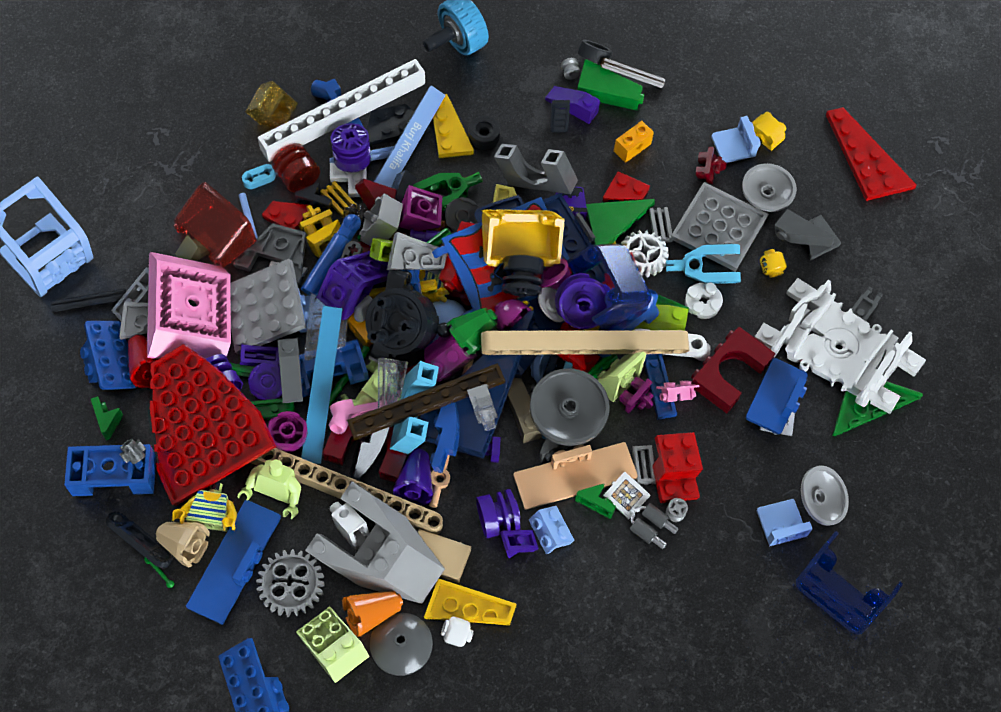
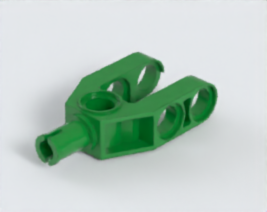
(448, 181)

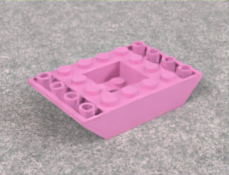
(171, 316)

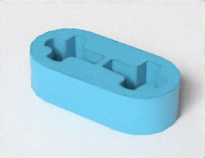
(258, 176)

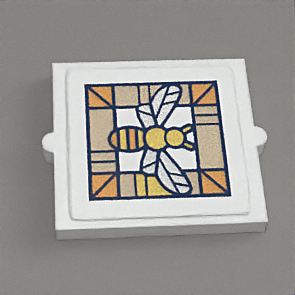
(626, 494)

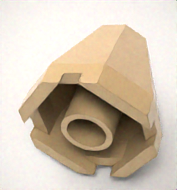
(184, 540)

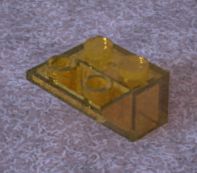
(271, 105)

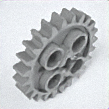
(288, 601)

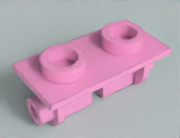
(684, 390)

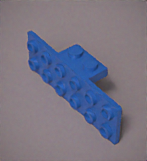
(233, 562)
(247, 682)

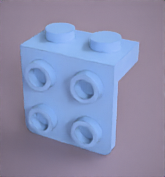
(737, 142)

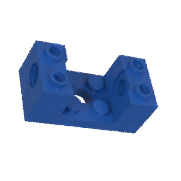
(86, 470)

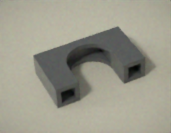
(557, 172)

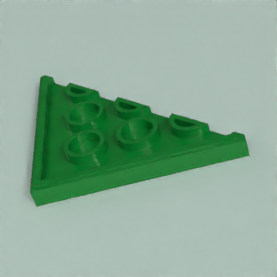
(613, 218)
(854, 415)

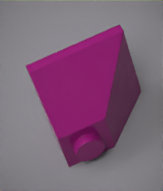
(420, 210)

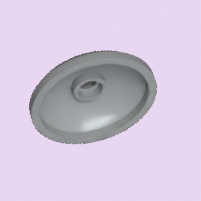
(770, 180)
(824, 495)

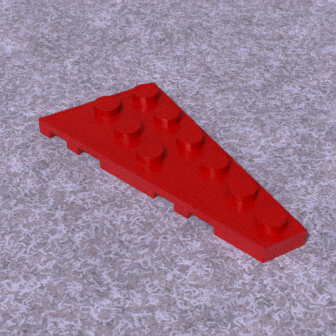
(871, 165)

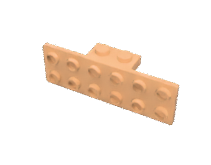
(573, 472)

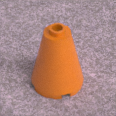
(370, 610)

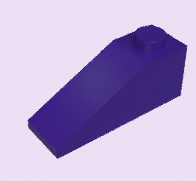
(581, 103)

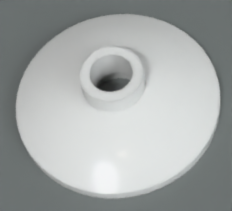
(547, 304)

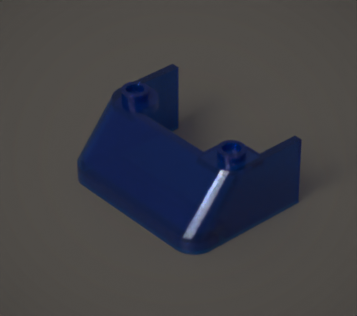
(630, 288)
(838, 596)

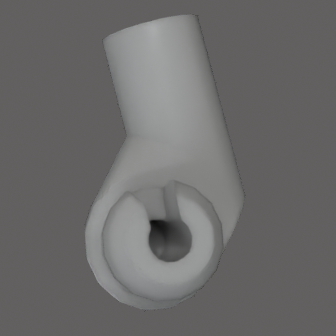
(361, 309)

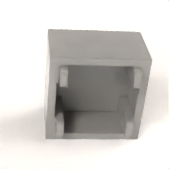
(381, 220)

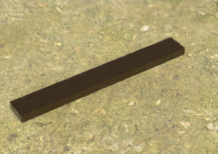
(424, 401)

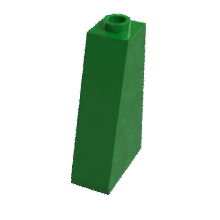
(609, 86)

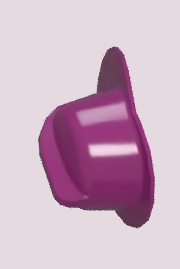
(555, 275)

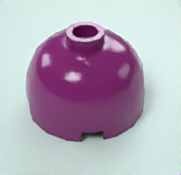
(509, 313)
(288, 431)

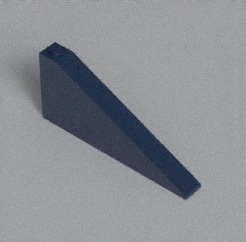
(473, 437)

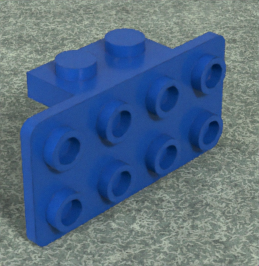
(106, 355)
(777, 396)

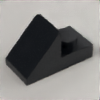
(311, 196)

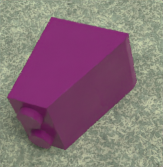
(447, 356)

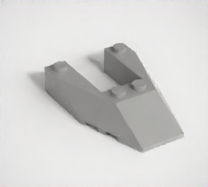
(391, 555)

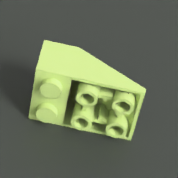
(333, 644)

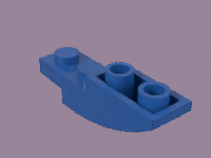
(447, 442)

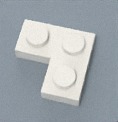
(352, 178)

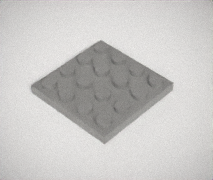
(719, 220)
(265, 306)

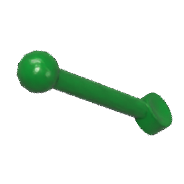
(169, 583)

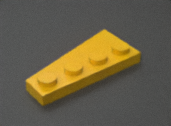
(449, 132)

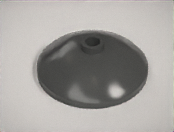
(404, 657)

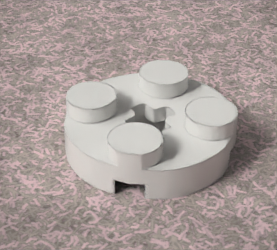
(707, 291)

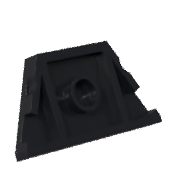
(389, 123)

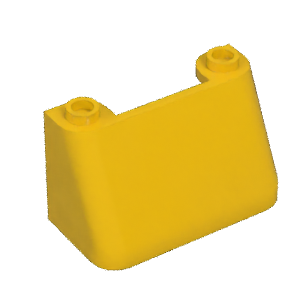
(522, 233)

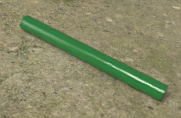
(344, 379)

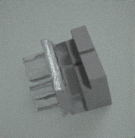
(483, 406)

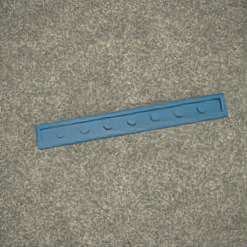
(322, 384)

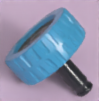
(461, 26)

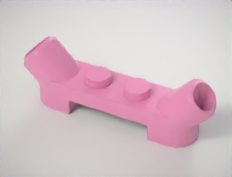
(346, 410)

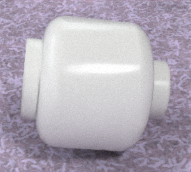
(456, 631)

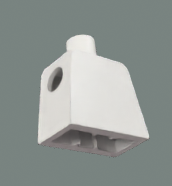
(349, 524)

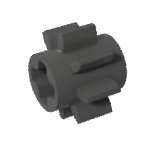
(132, 451)

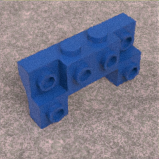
(348, 360)

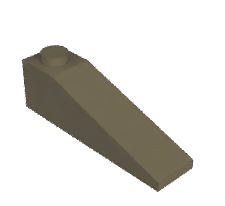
(520, 406)

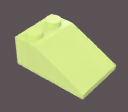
(621, 374)

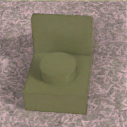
(191, 249)

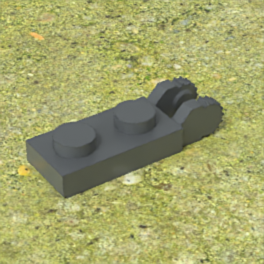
(865, 306)

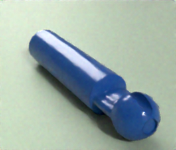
(331, 254)

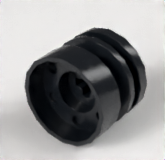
(521, 275)

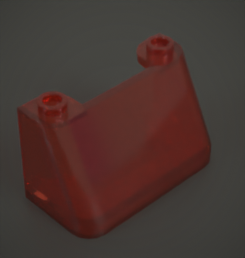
(215, 225)

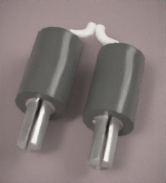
(645, 531)

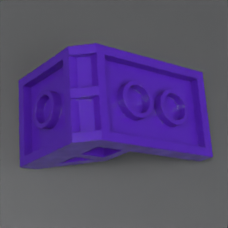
(351, 281)

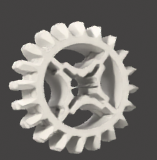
(651, 247)

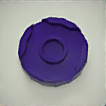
(265, 381)

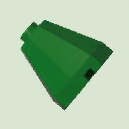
(468, 328)

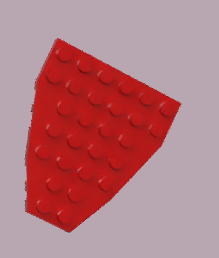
(201, 424)

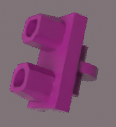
(641, 388)

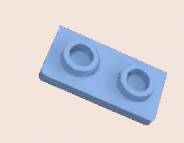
(550, 529)

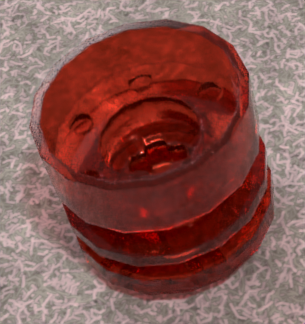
(295, 167)

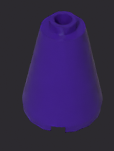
(415, 479)

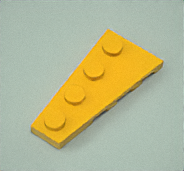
(468, 604)

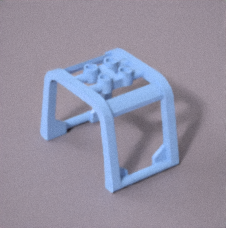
(63, 265)

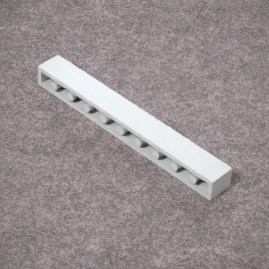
(343, 109)

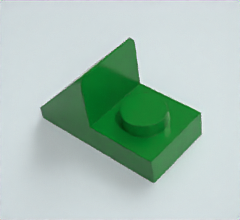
(106, 419)
(591, 498)

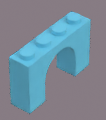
(413, 431)

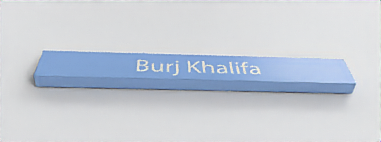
(410, 136)

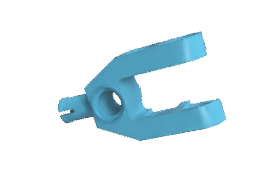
(697, 274)

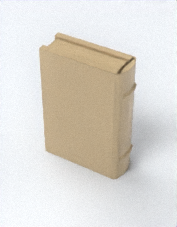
(450, 553)

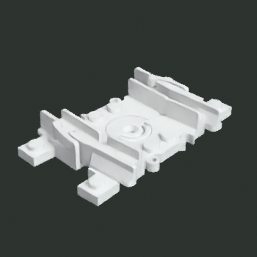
(860, 351)

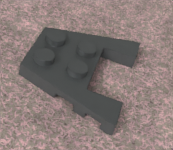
(277, 244)

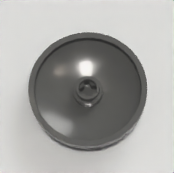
(569, 407)

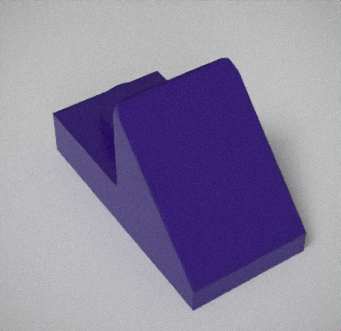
(518, 541)

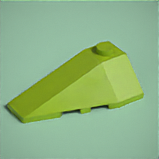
(668, 319)

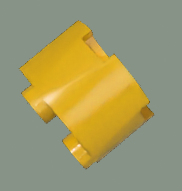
(769, 130)

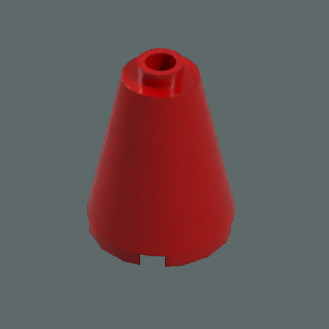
(139, 362)

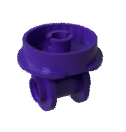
(582, 290)

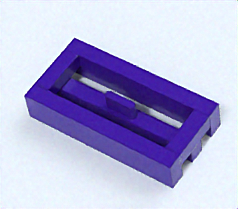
(256, 359)

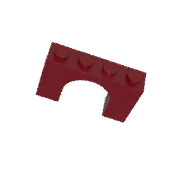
(738, 346)
(339, 445)

